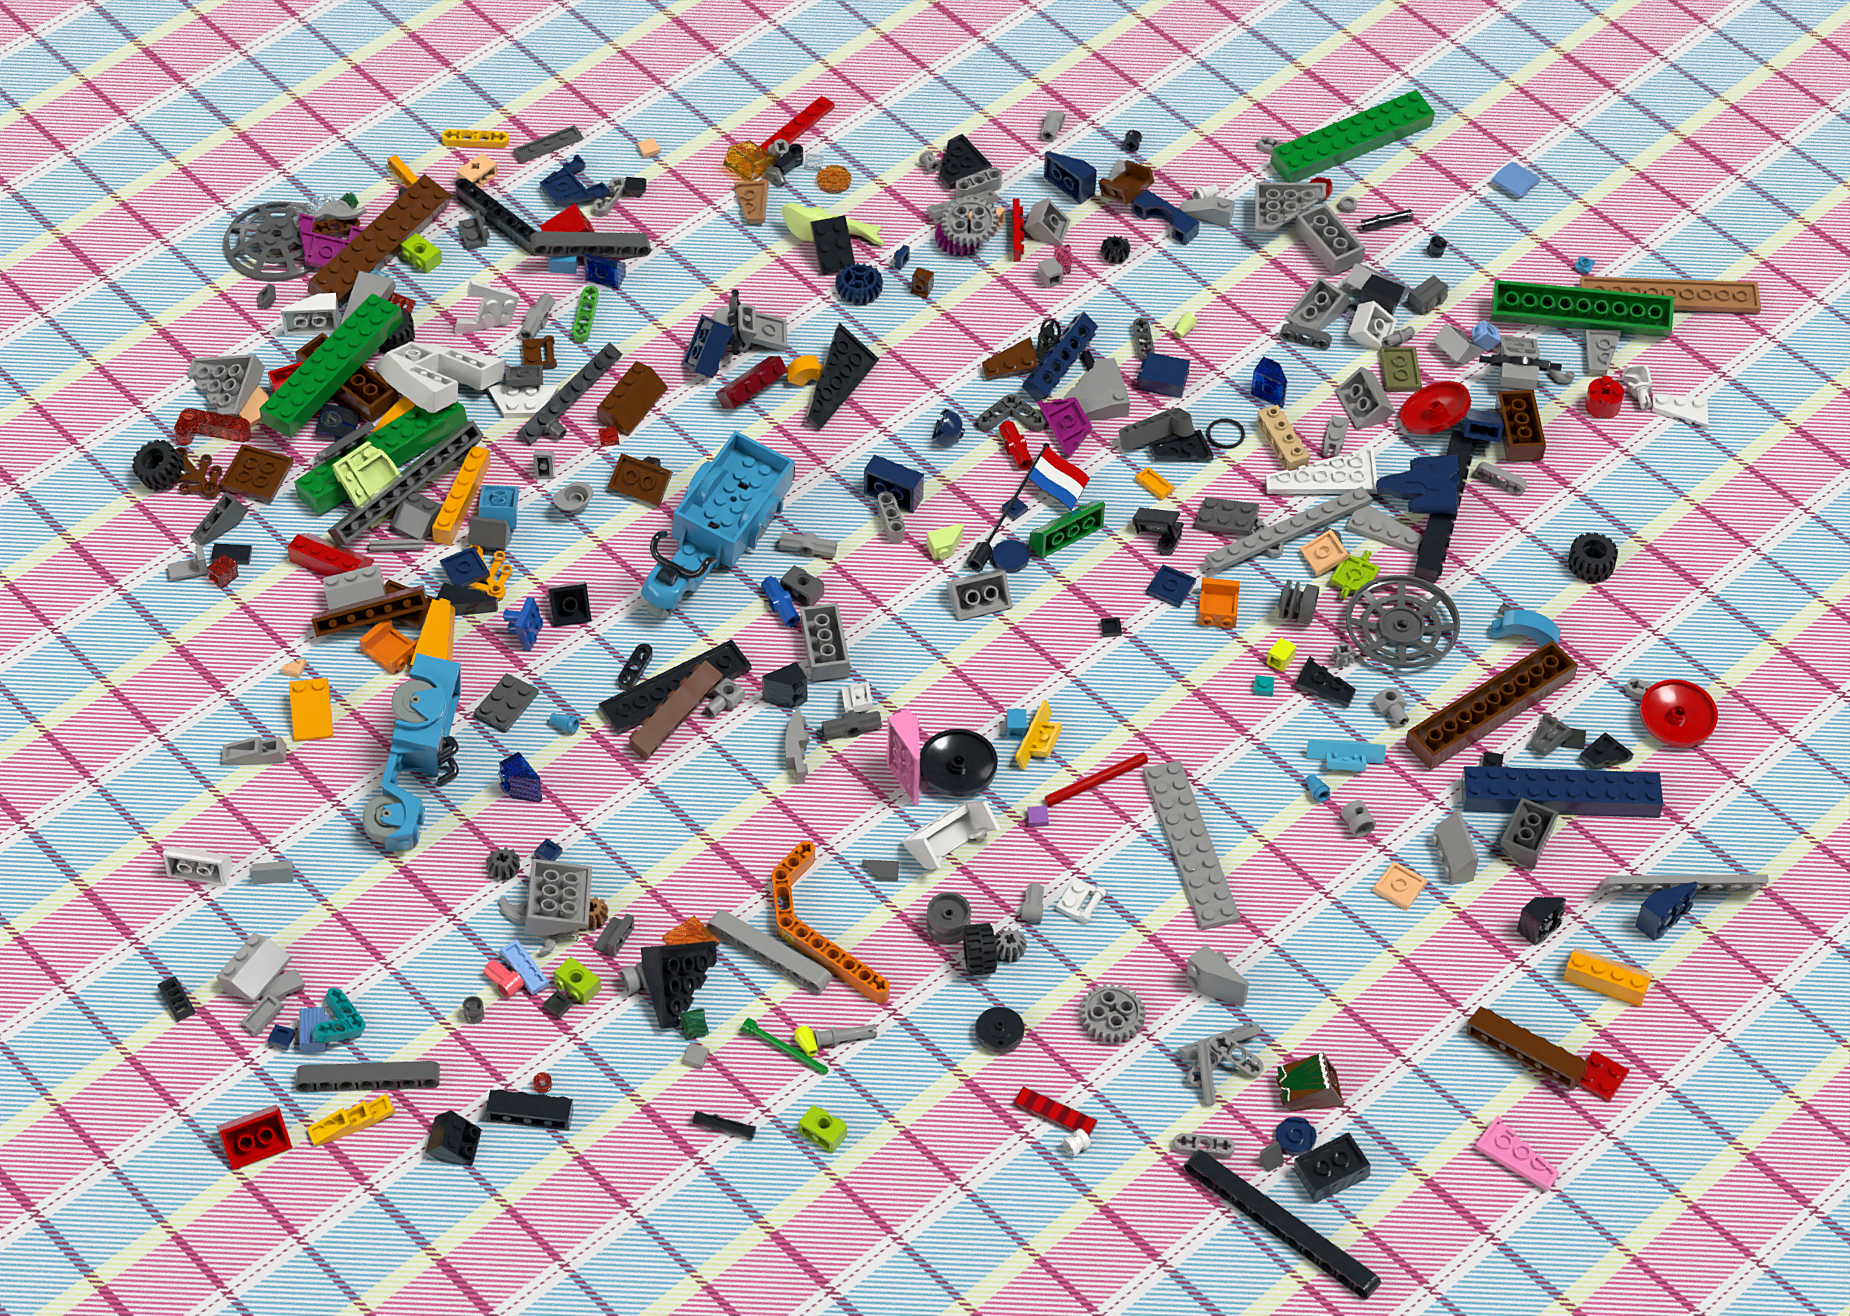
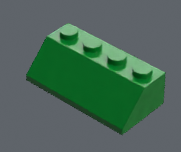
(1068, 528)

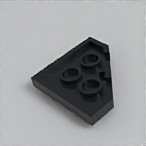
(961, 161)

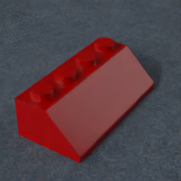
(325, 556)

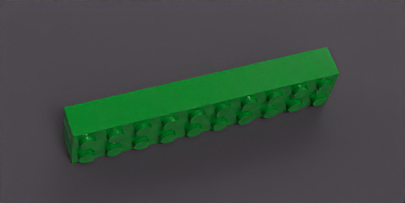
(1352, 137)
(1582, 308)
(331, 365)
(398, 440)

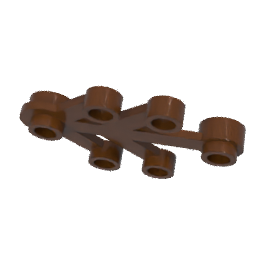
(210, 488)

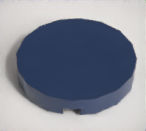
(1010, 555)
(1295, 1136)

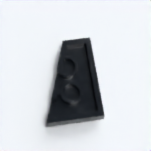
(1182, 448)
(1319, 682)

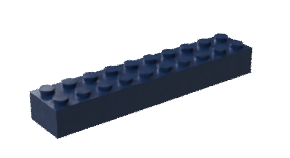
(1563, 791)

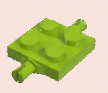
(1354, 573)

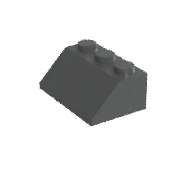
(1529, 832)

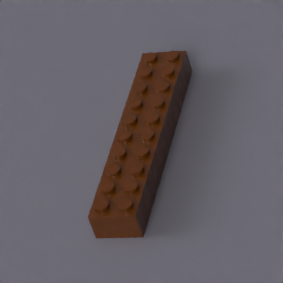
(381, 238)
(1491, 704)

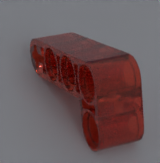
(210, 424)

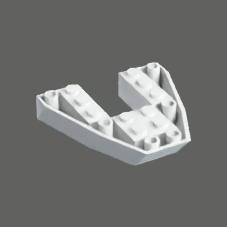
(418, 367)

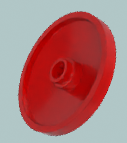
(1435, 407)
(1678, 713)

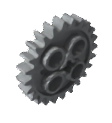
(983, 222)
(1112, 1013)

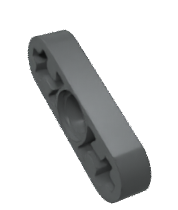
(1146, 333)
(1312, 333)

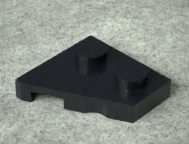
(1605, 752)

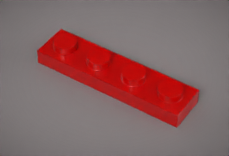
(1018, 236)

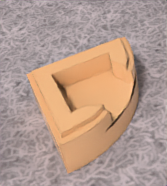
(294, 668)

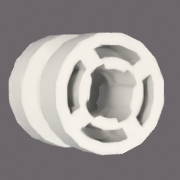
(1076, 1143)

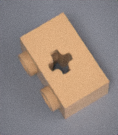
(478, 170)

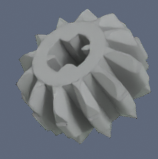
(1010, 944)

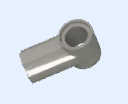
(1053, 121)
(1033, 905)

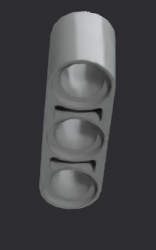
(979, 182)
(891, 517)

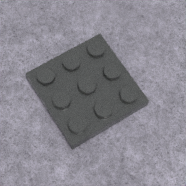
(346, 442)

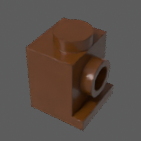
(922, 282)

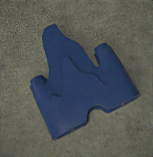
(1428, 483)

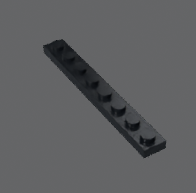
(570, 393)

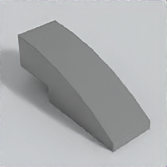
(255, 751)

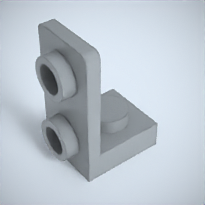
(189, 568)

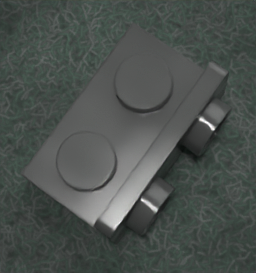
(473, 232)

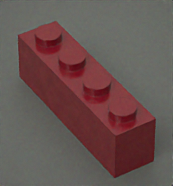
(751, 382)

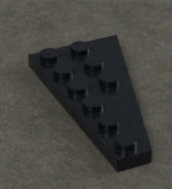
(841, 373)

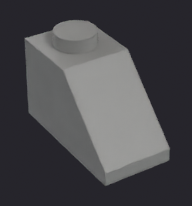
(544, 464)

